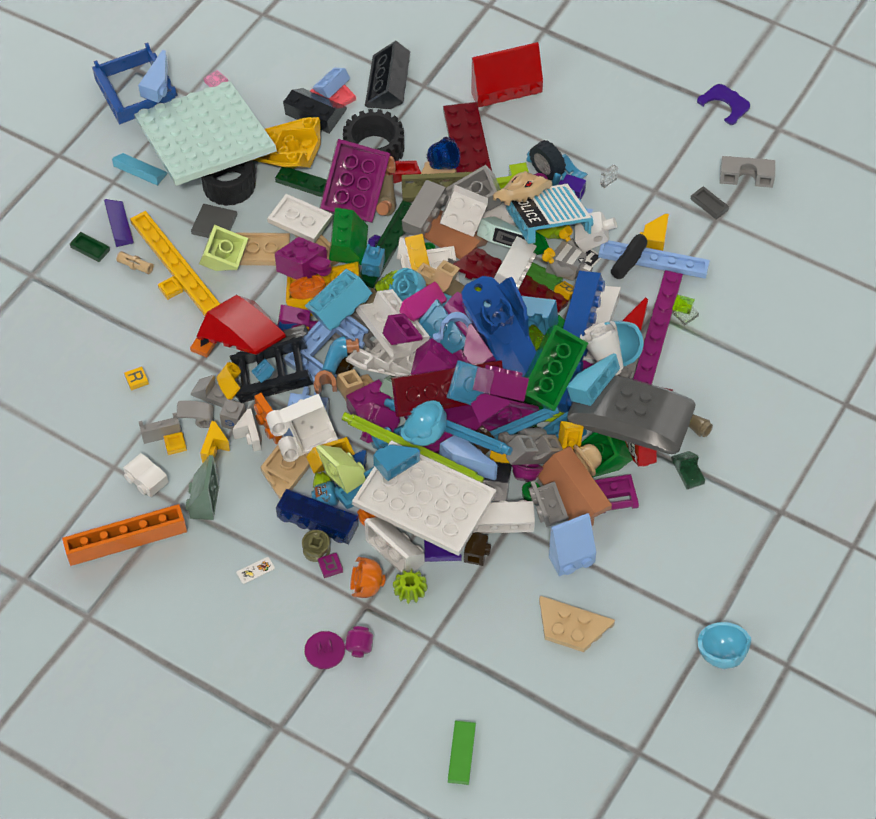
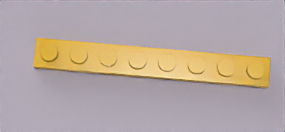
(174, 262)

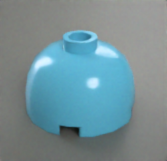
(407, 283)

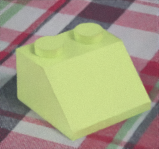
(223, 250)
(341, 467)

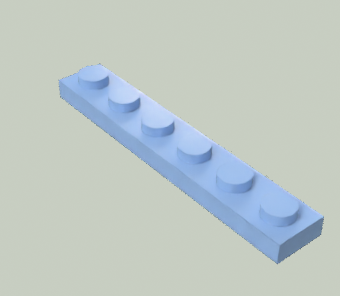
(658, 259)

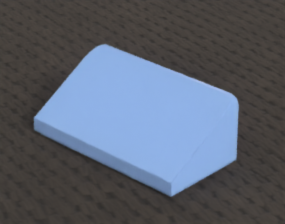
(331, 82)

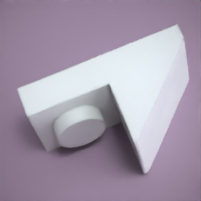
(246, 428)

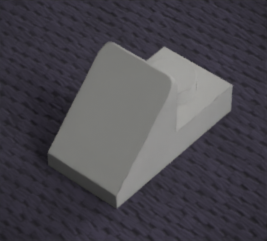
(209, 391)

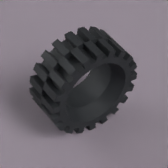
(378, 125)

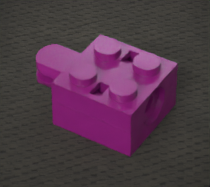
(302, 259)

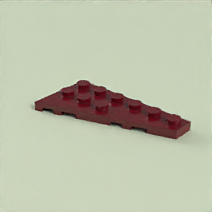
(480, 264)

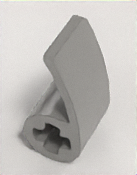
(198, 410)

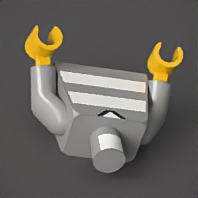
(567, 258)

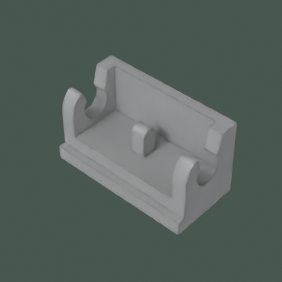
(155, 431)

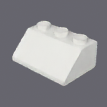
(393, 545)

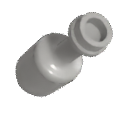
(534, 432)

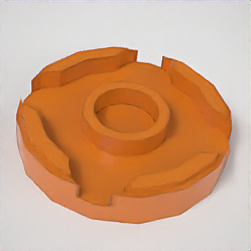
(306, 288)

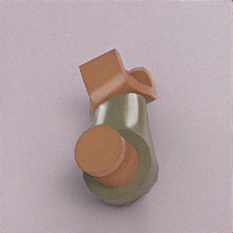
(387, 201)

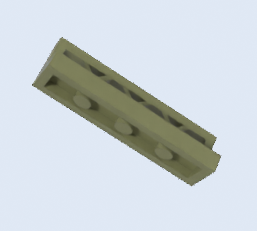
(411, 190)

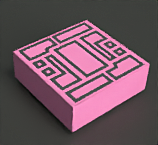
(214, 79)

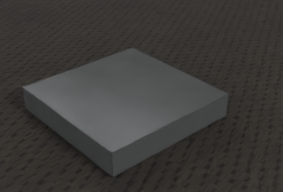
(210, 216)

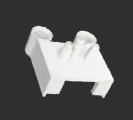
(307, 423)

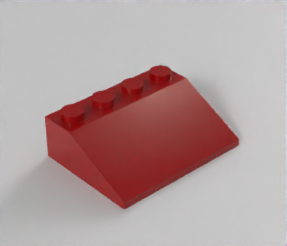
(506, 75)

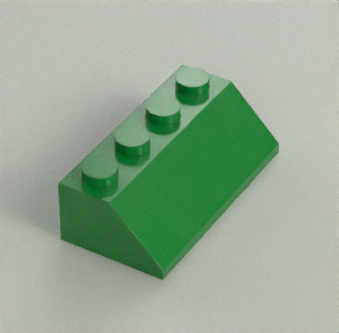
(553, 367)

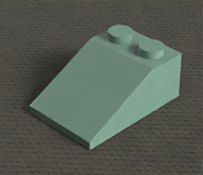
(203, 491)

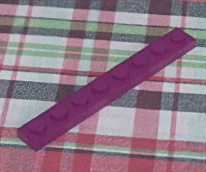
(658, 327)

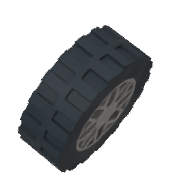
(547, 159)

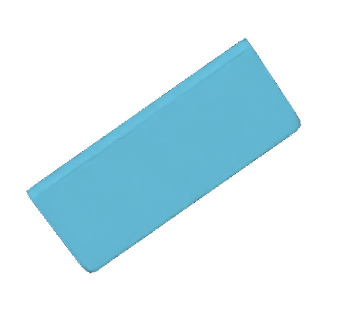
(139, 168)

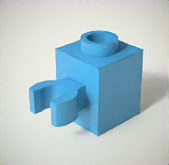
(373, 261)

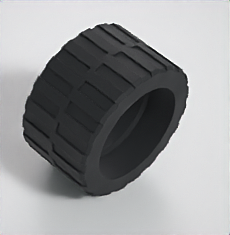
(230, 191)

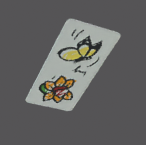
(255, 570)

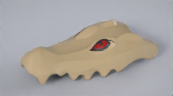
(521, 187)

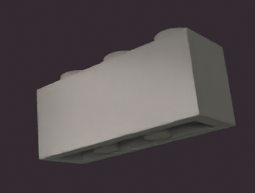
(424, 208)

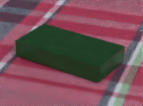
(89, 246)

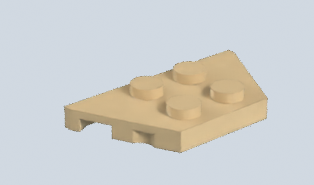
(283, 474)
(571, 625)

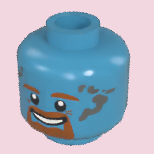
(326, 493)

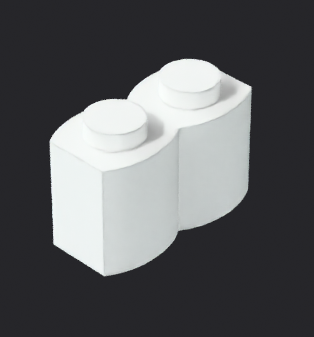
(145, 475)

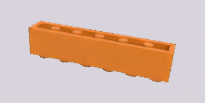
(124, 535)

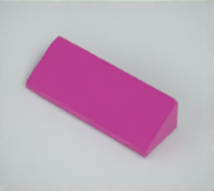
(420, 302)

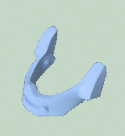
(455, 317)

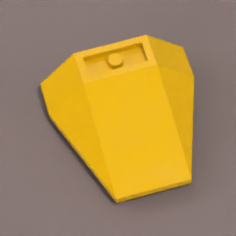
(295, 143)

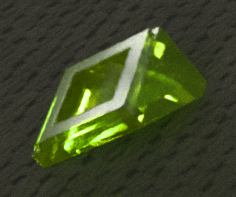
(683, 304)

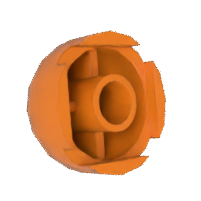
(366, 578)

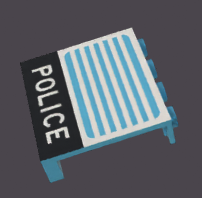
(550, 209)

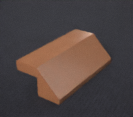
(445, 237)
(575, 485)

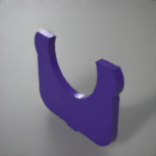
(737, 103)

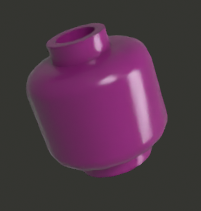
(359, 641)

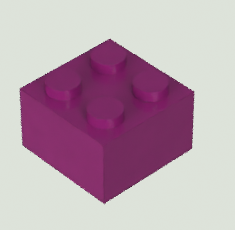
(501, 382)

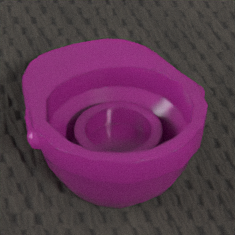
(526, 472)

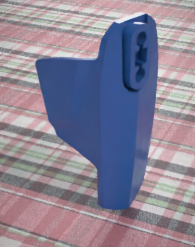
(503, 323)

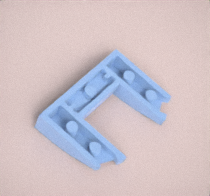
(319, 336)

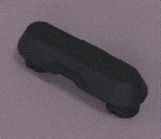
(629, 257)

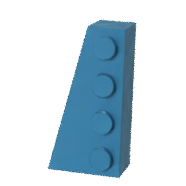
(540, 312)

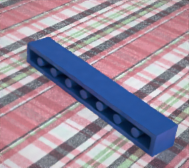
(582, 316)

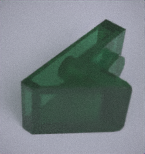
(688, 469)

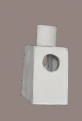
(599, 232)

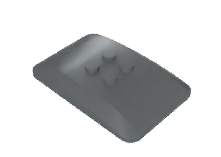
(637, 414)

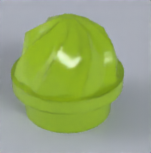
(320, 478)

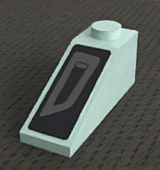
(498, 231)

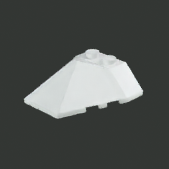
(379, 361)

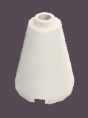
(603, 341)

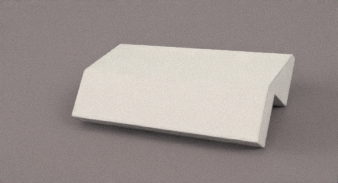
(375, 317)

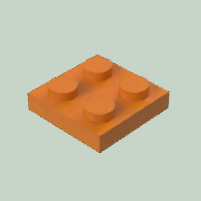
(262, 409)

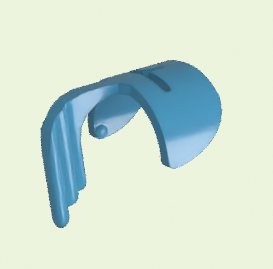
(570, 167)

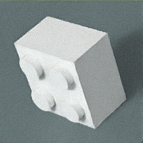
(464, 210)

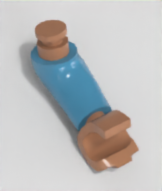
(334, 356)

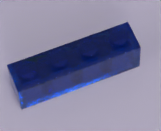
(316, 515)

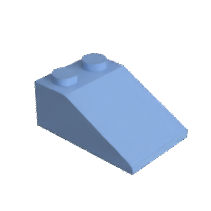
(572, 545)

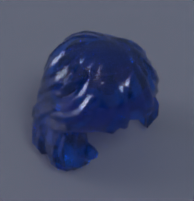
(444, 154)

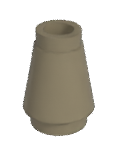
(700, 426)

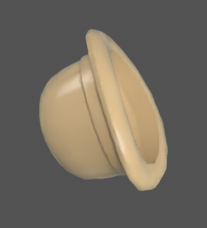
(589, 456)

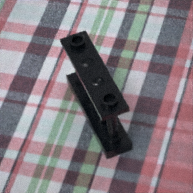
(282, 382)

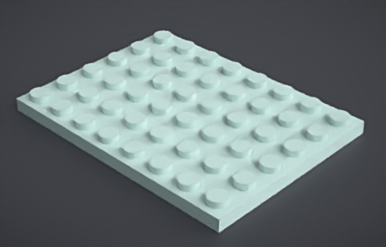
(204, 132)

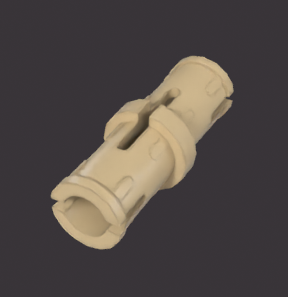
(126, 259)

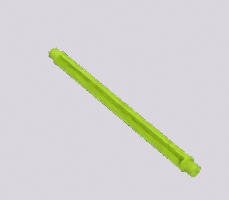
(387, 436)

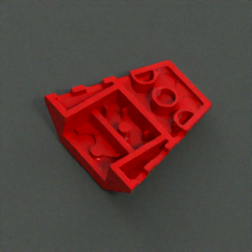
(240, 324)

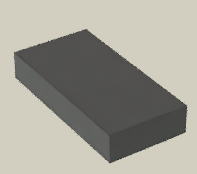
(709, 202)

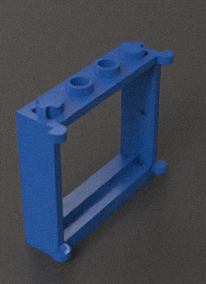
(120, 64)

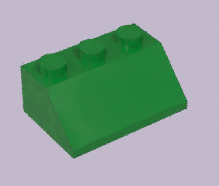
(347, 237)

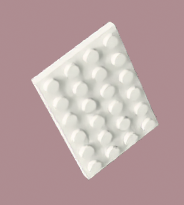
(428, 502)

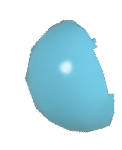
(630, 341)
(425, 424)
(724, 644)

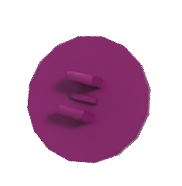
(324, 650)

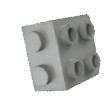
(550, 505)

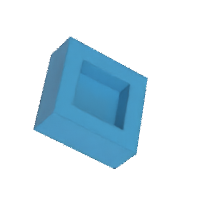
(263, 371)

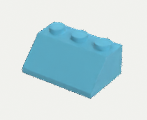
(338, 299)

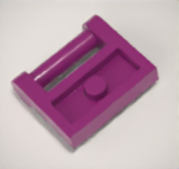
(619, 487)

